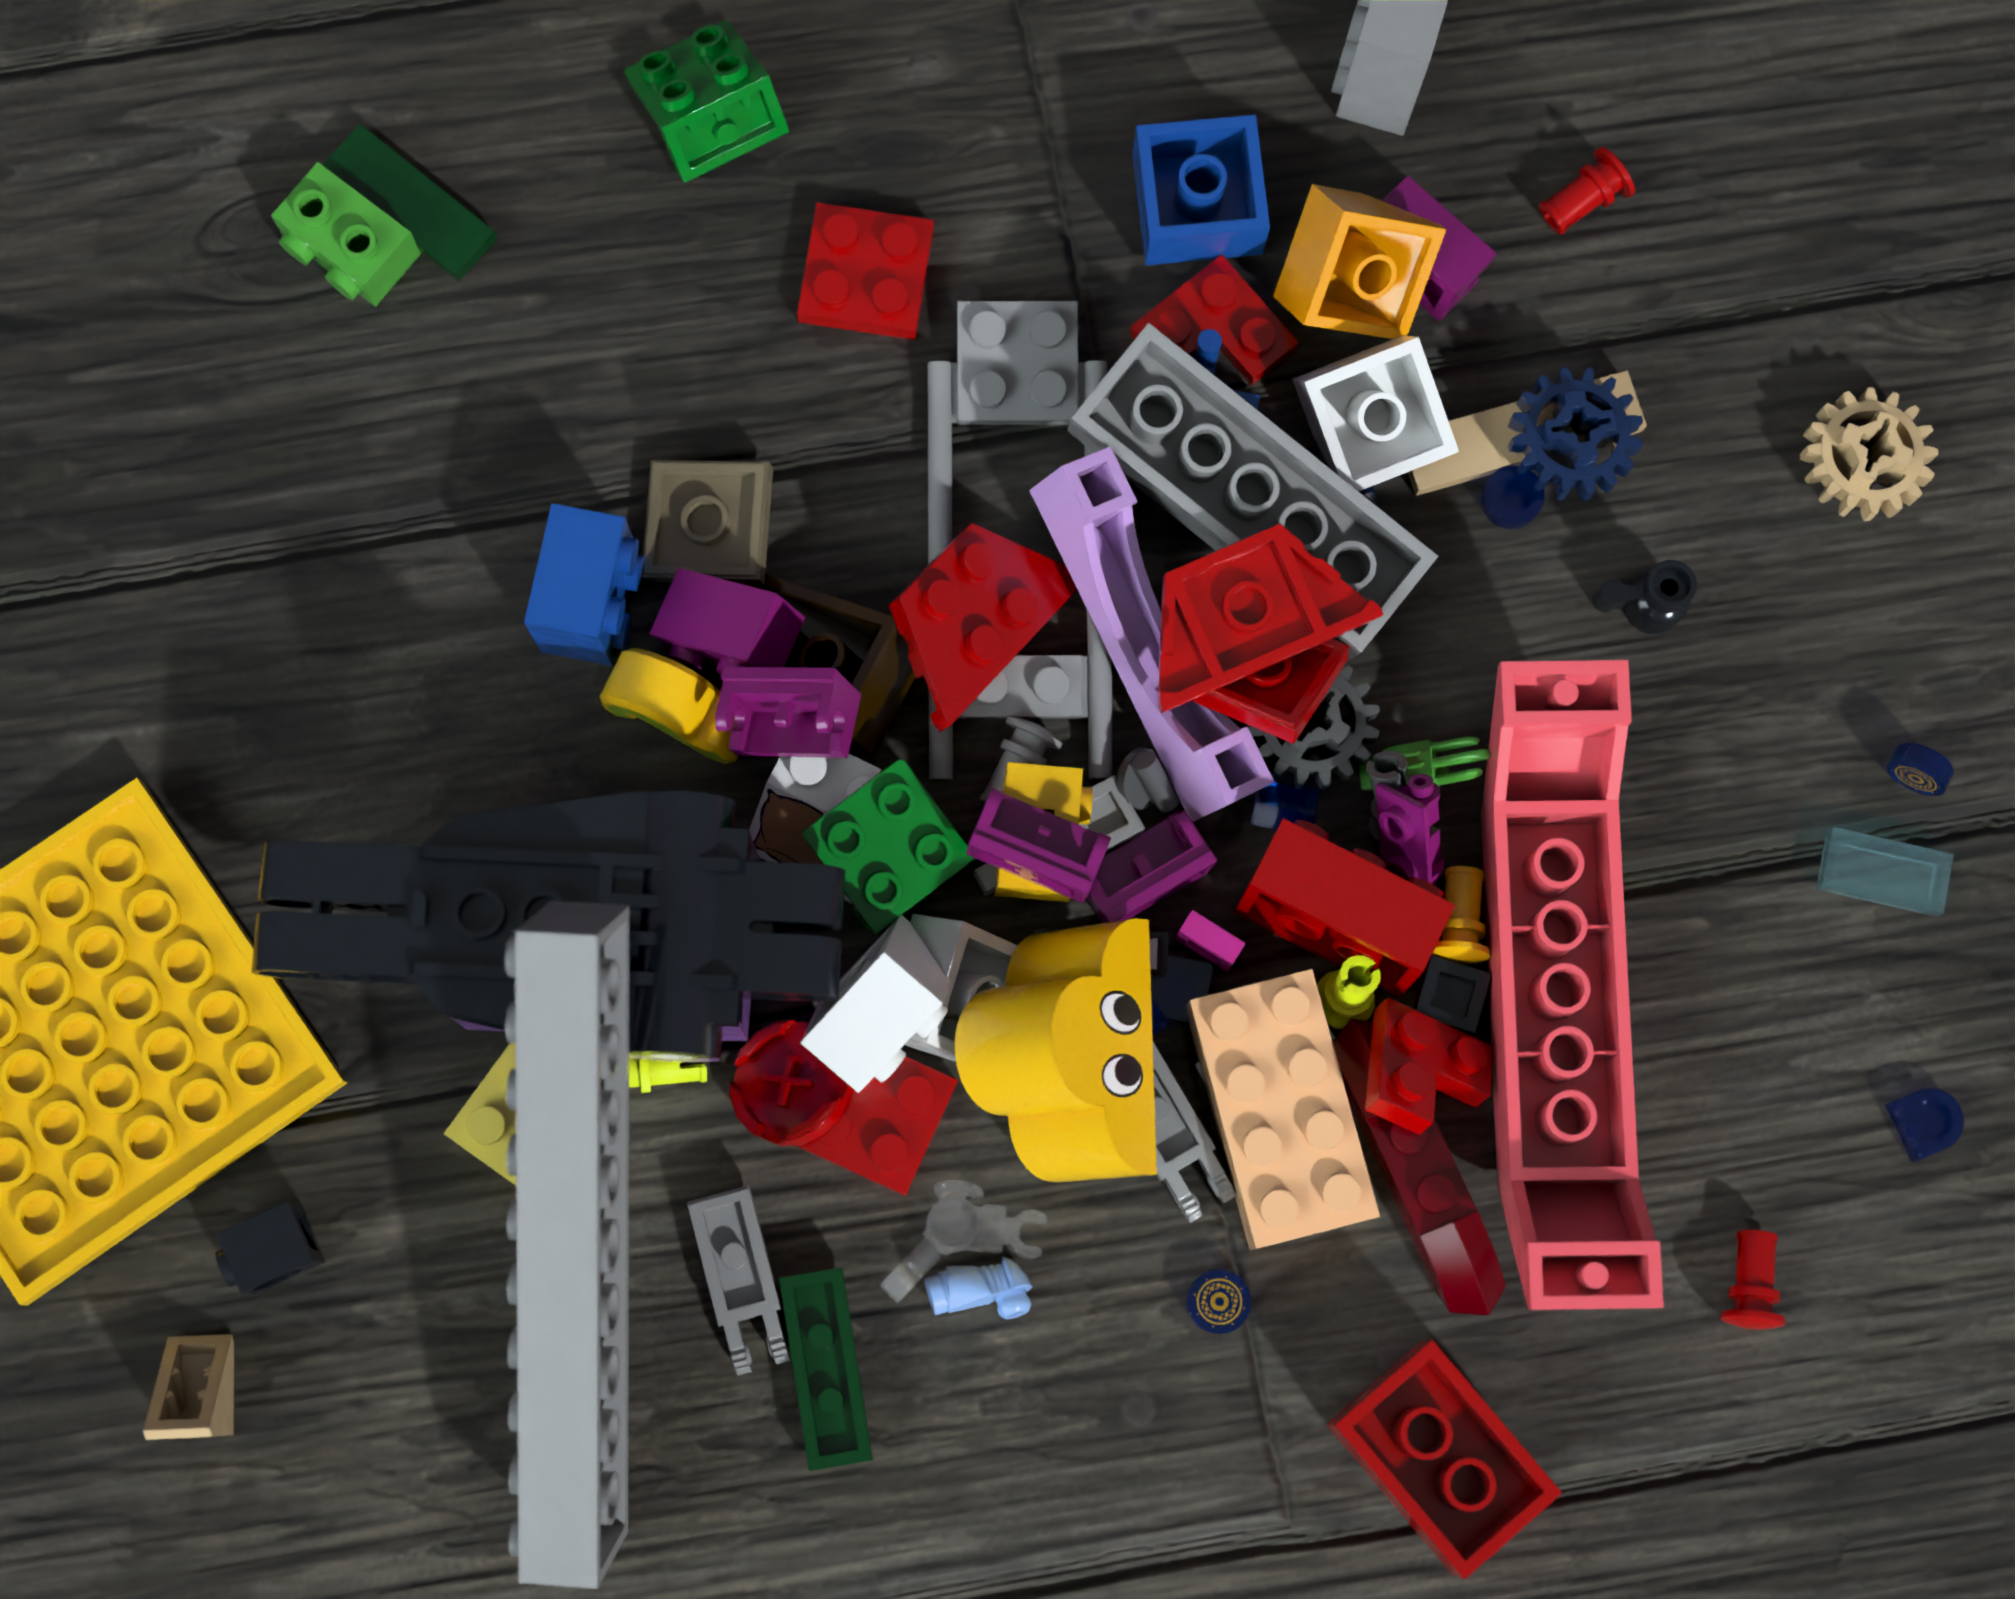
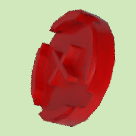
(784, 1088)

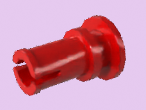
(1592, 188)
(1754, 1283)

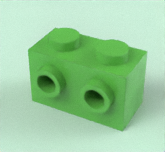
(344, 235)

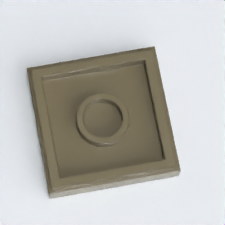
(708, 520)

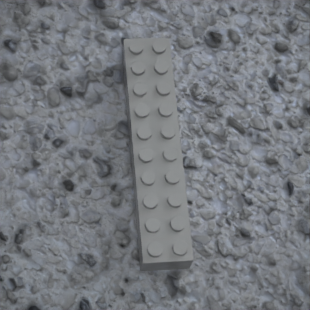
(570, 1240)

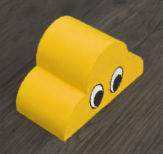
(1069, 1052)

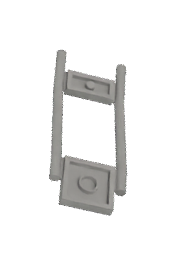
(1017, 370)

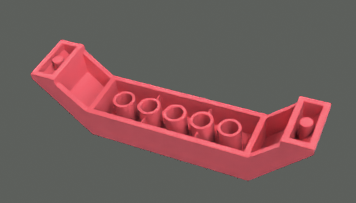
(1563, 988)

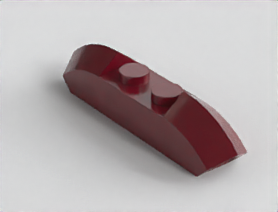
(1425, 1190)

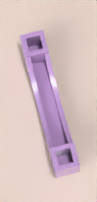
(1094, 530)

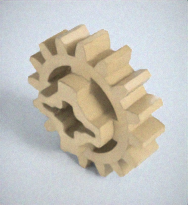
(1895, 453)

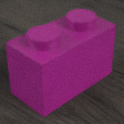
(724, 623)

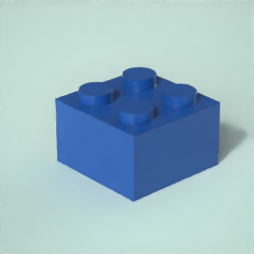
(1200, 189)
(584, 585)

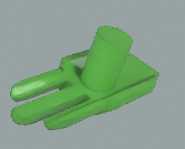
(1422, 760)

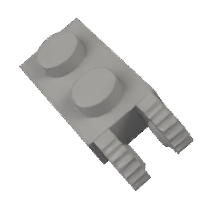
(1181, 1142)
(738, 1271)

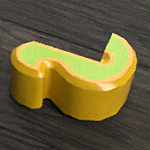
(668, 699)

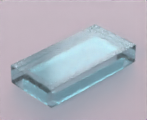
(1885, 871)

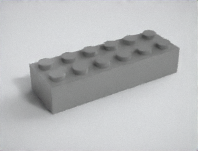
(1237, 473)

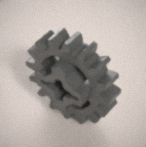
(1331, 737)

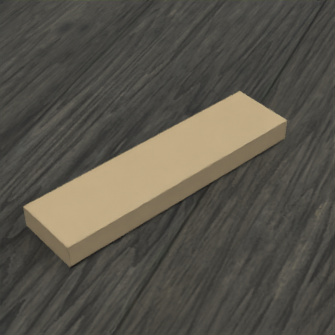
(1485, 441)

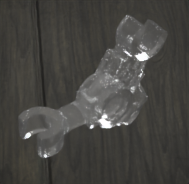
(960, 1226)

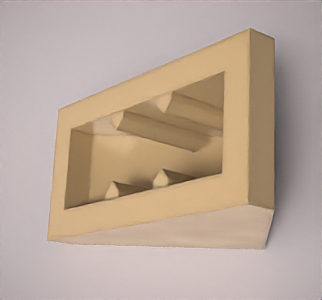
(193, 1389)

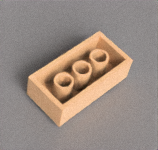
(1281, 1109)

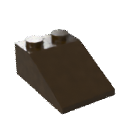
(858, 645)

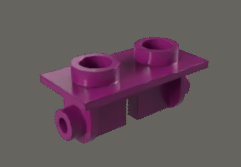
(1406, 831)

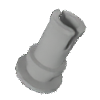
(1025, 747)

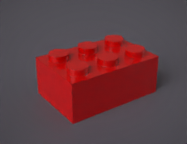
(1344, 905)
(1443, 1459)

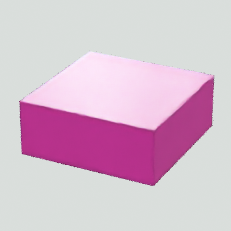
(1209, 941)

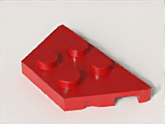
(1248, 613)
(975, 614)

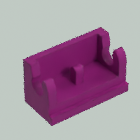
(1460, 256)
(787, 711)
(1038, 846)
(1150, 869)

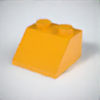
(1357, 264)

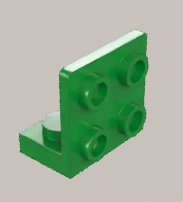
(708, 99)
(889, 844)

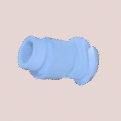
(976, 1286)

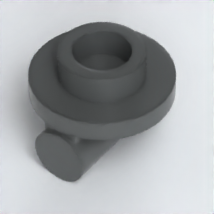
(1145, 781)

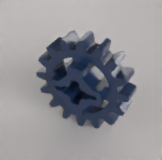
(1590, 412)

